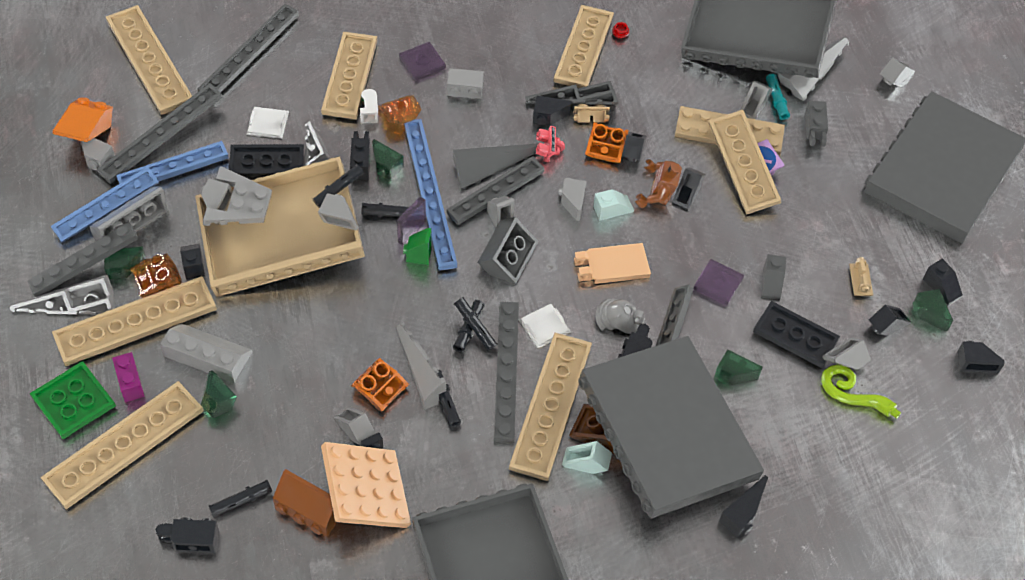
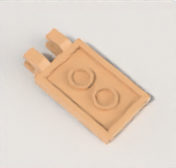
(613, 263)

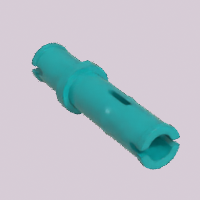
(780, 102)

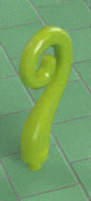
(875, 401)

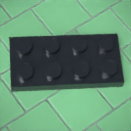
(265, 159)
(796, 333)

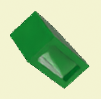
(419, 247)

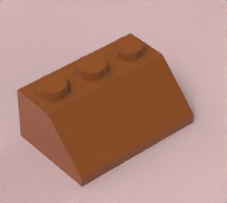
(304, 503)

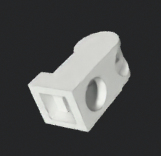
(369, 112)

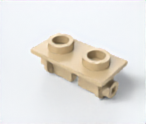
(599, 113)
(861, 278)

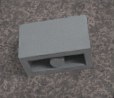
(465, 83)

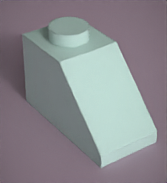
(611, 204)
(587, 458)

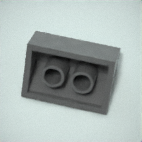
(508, 250)

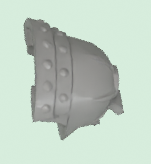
(618, 315)

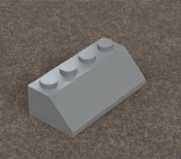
(138, 211)
(205, 352)

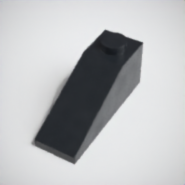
(741, 513)

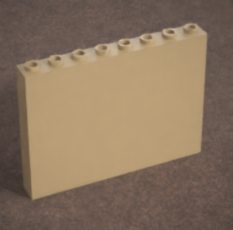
(288, 241)

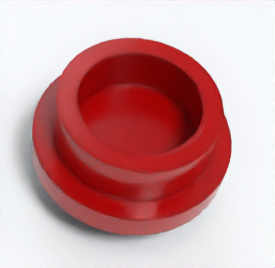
(620, 30)

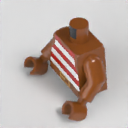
(664, 182)

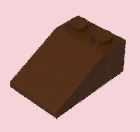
(588, 429)

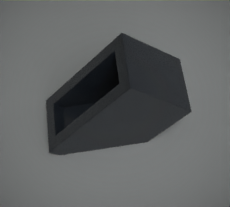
(550, 110)
(634, 146)
(688, 187)
(192, 261)
(944, 278)
(888, 320)
(978, 358)

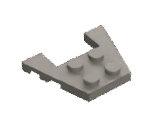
(247, 203)

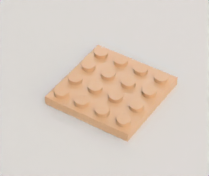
(365, 485)

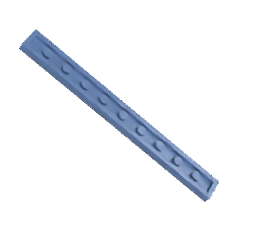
(430, 192)

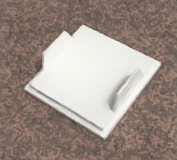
(267, 122)
(542, 324)

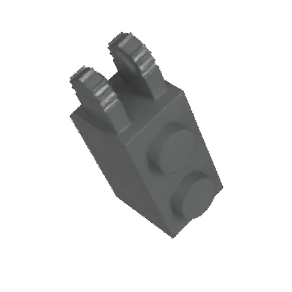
(816, 122)

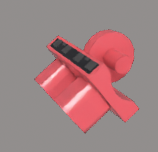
(551, 145)

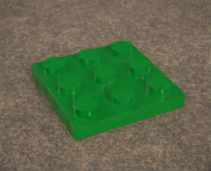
(72, 400)

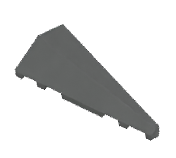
(595, 94)
(480, 163)

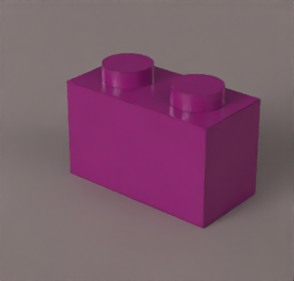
(128, 377)

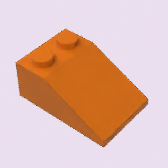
(84, 120)

